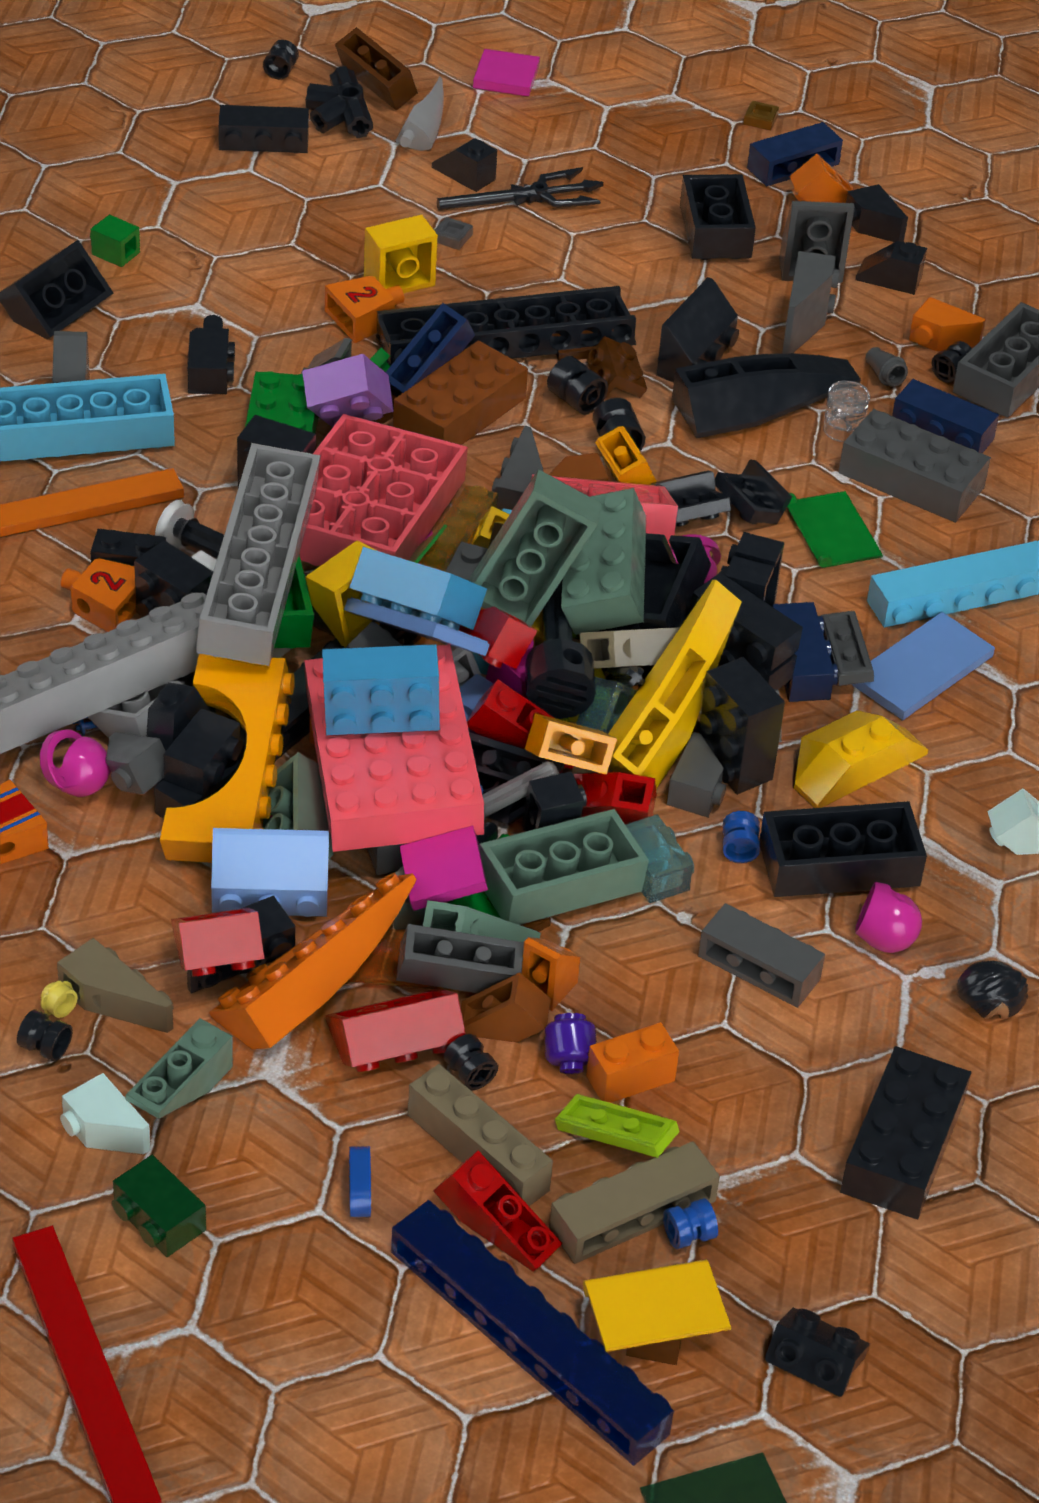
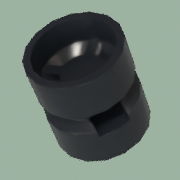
(577, 385)
(617, 413)

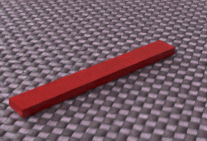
(85, 1368)

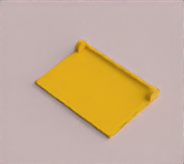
(656, 1305)

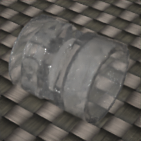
(845, 409)

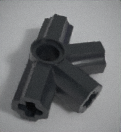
(339, 104)

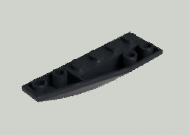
(753, 389)

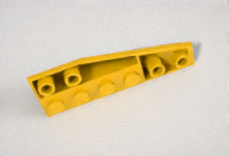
(669, 702)

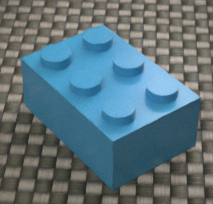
(417, 589)
(381, 689)

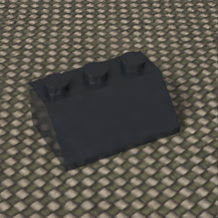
(56, 292)
(697, 330)

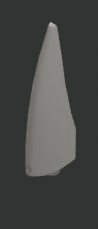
(424, 121)

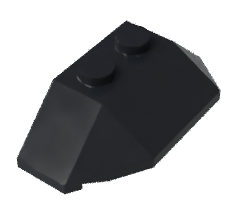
(498, 764)

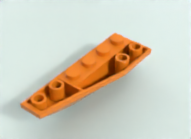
(312, 971)

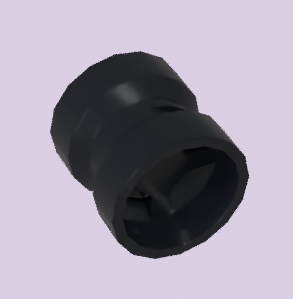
(280, 59)
(946, 362)
(44, 1035)
(474, 1066)

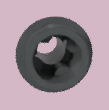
(888, 367)

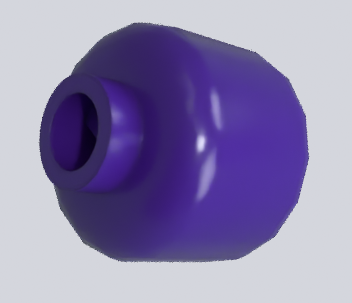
(569, 1042)

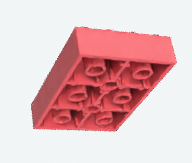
(379, 489)
(397, 783)

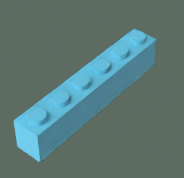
(955, 584)

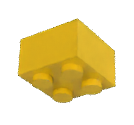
(402, 253)

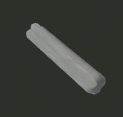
(515, 788)

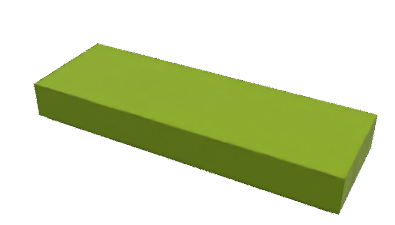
(617, 1125)

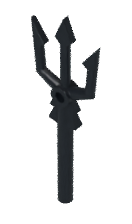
(536, 192)

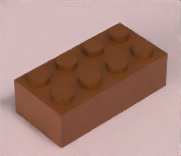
(462, 395)

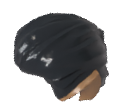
(993, 989)

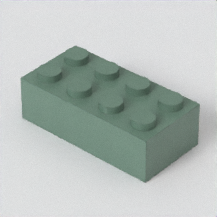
(536, 547)
(608, 574)
(562, 867)

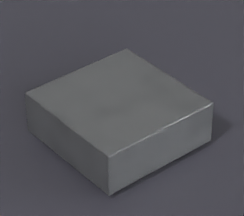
(453, 233)

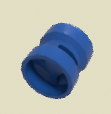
(741, 837)
(690, 1223)

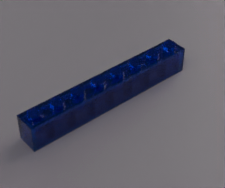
(532, 1332)

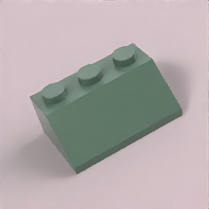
(298, 798)

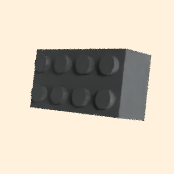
(1004, 364)
(914, 465)

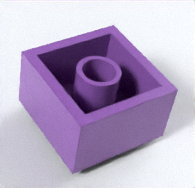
(348, 387)

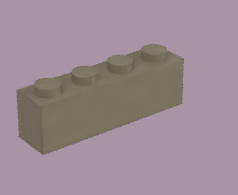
(468, 1124)
(631, 1201)

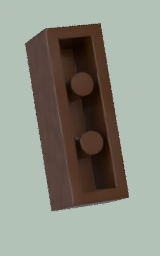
(376, 68)

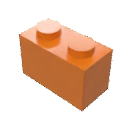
(632, 1063)

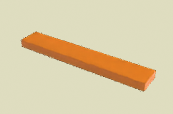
(89, 501)

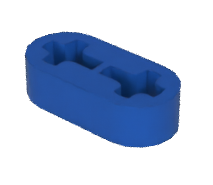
(359, 1181)

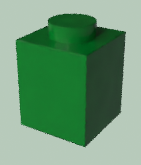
(115, 240)

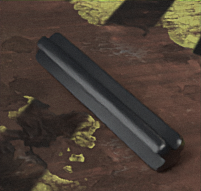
(628, 675)

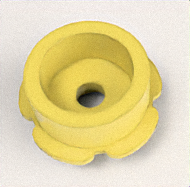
(58, 999)

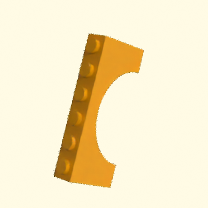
(257, 700)

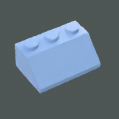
(270, 862)

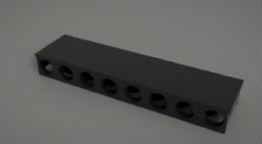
(522, 323)

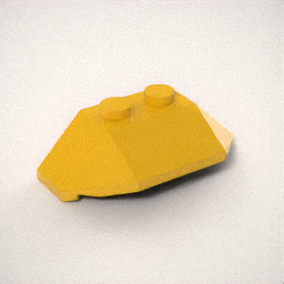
(852, 756)

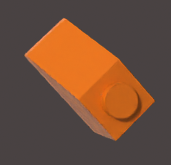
(819, 182)
(941, 325)
(550, 968)

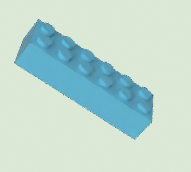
(85, 417)

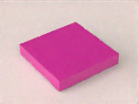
(506, 72)
(444, 867)

